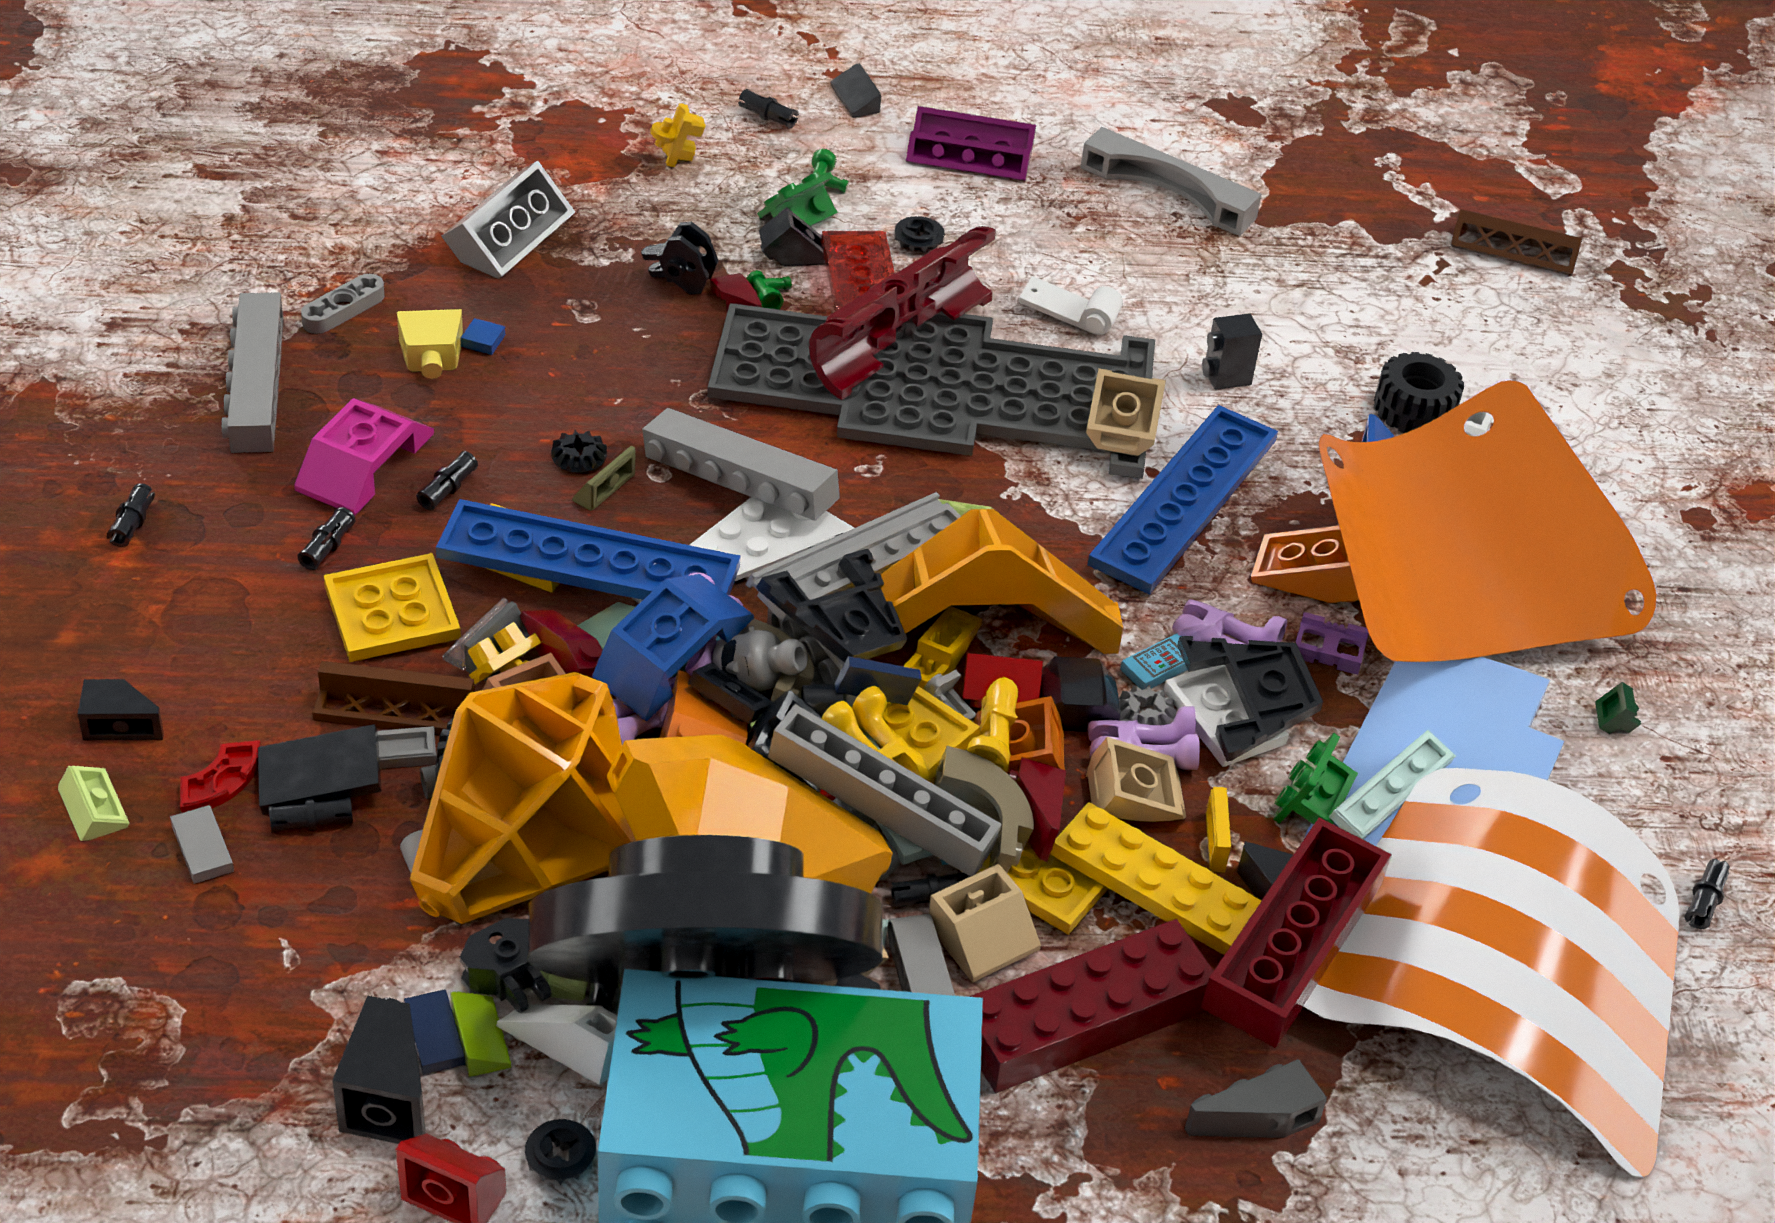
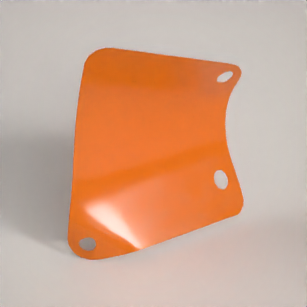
(1483, 536)

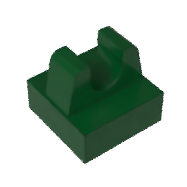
(1617, 710)

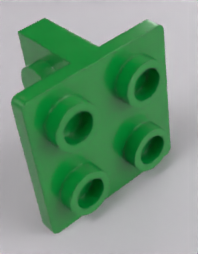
(807, 200)
(1316, 784)

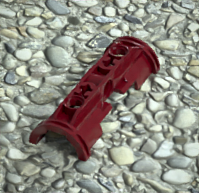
(937, 282)

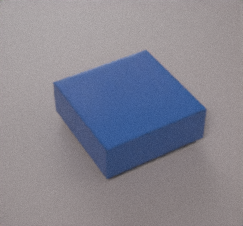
(482, 336)

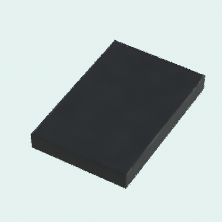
(319, 768)

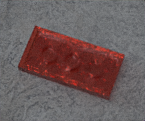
(855, 263)

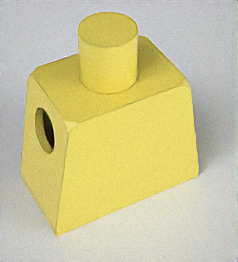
(430, 340)

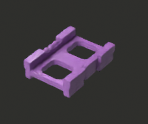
(1332, 636)

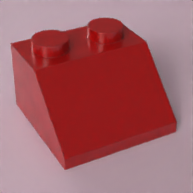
(984, 669)
(449, 1180)

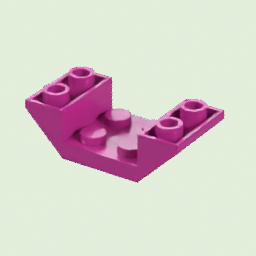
(351, 449)

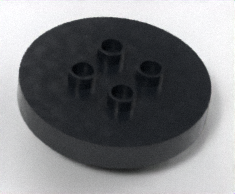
(703, 913)

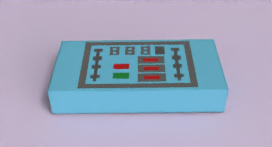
(1155, 663)

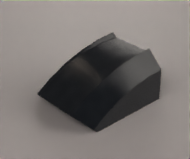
(1081, 691)

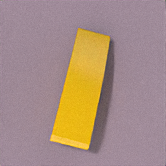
(944, 644)

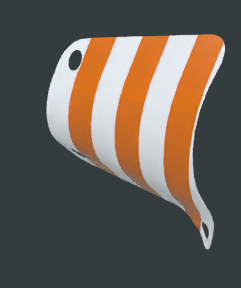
(1523, 941)

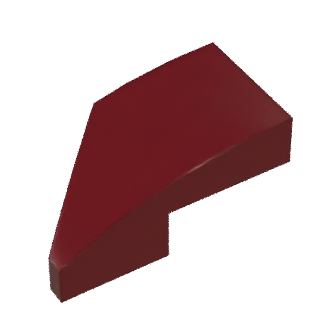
(735, 290)

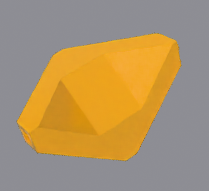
(994, 562)
(731, 790)
(521, 797)

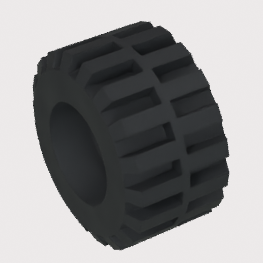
(1416, 390)

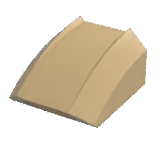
(1125, 412)
(1135, 782)

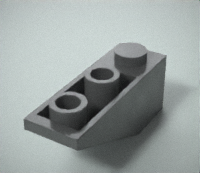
(1266, 1106)

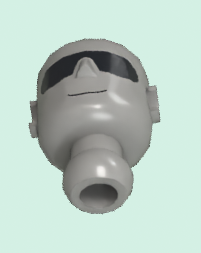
(759, 658)

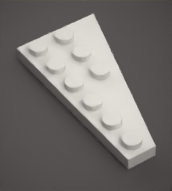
(767, 535)

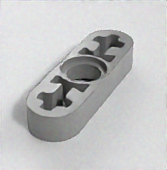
(323, 312)

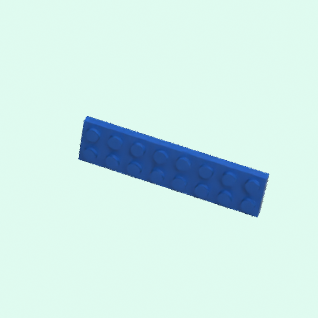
(1182, 499)
(575, 552)

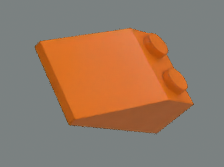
(1306, 564)
(694, 716)

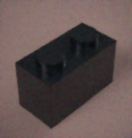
(1232, 351)

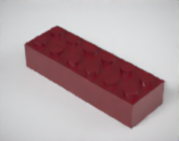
(1295, 932)
(1090, 1004)

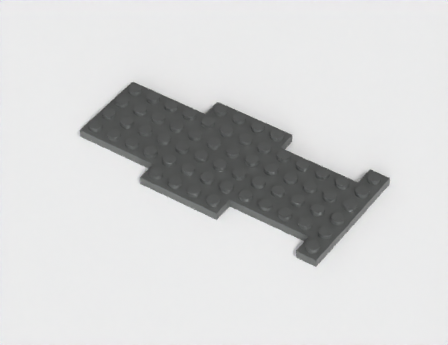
(935, 382)

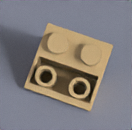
(984, 923)

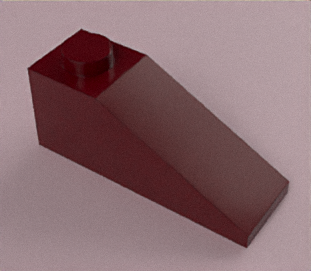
(567, 642)
(1044, 792)

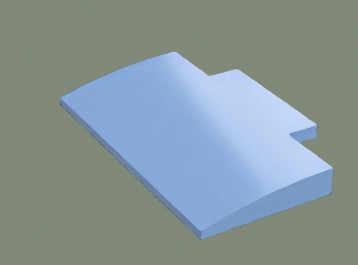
(1471, 706)

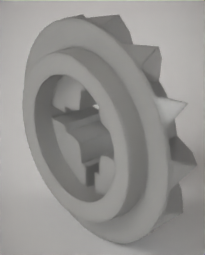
(1161, 714)

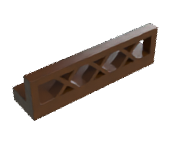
(1517, 235)
(392, 689)

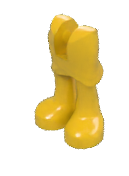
(868, 715)
(996, 719)

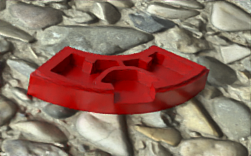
(222, 778)

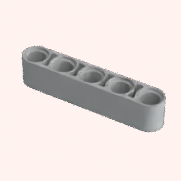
(918, 955)

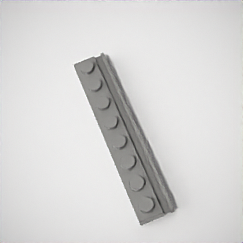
(886, 537)

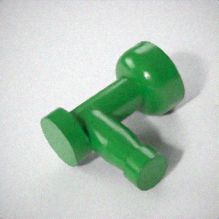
(824, 162)
(768, 289)

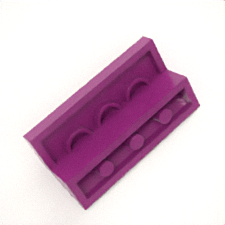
(971, 143)

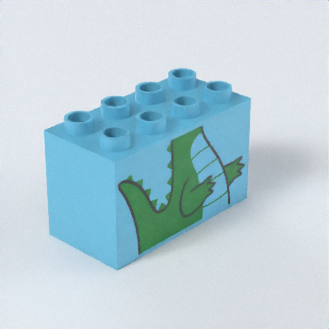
(789, 1104)

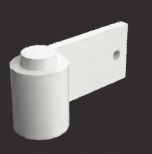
(1090, 315)

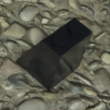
(379, 1075)

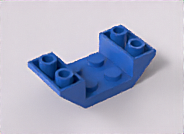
(662, 637)

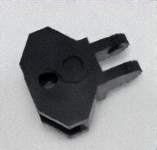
(681, 258)
(504, 966)

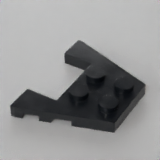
(846, 622)
(1269, 681)

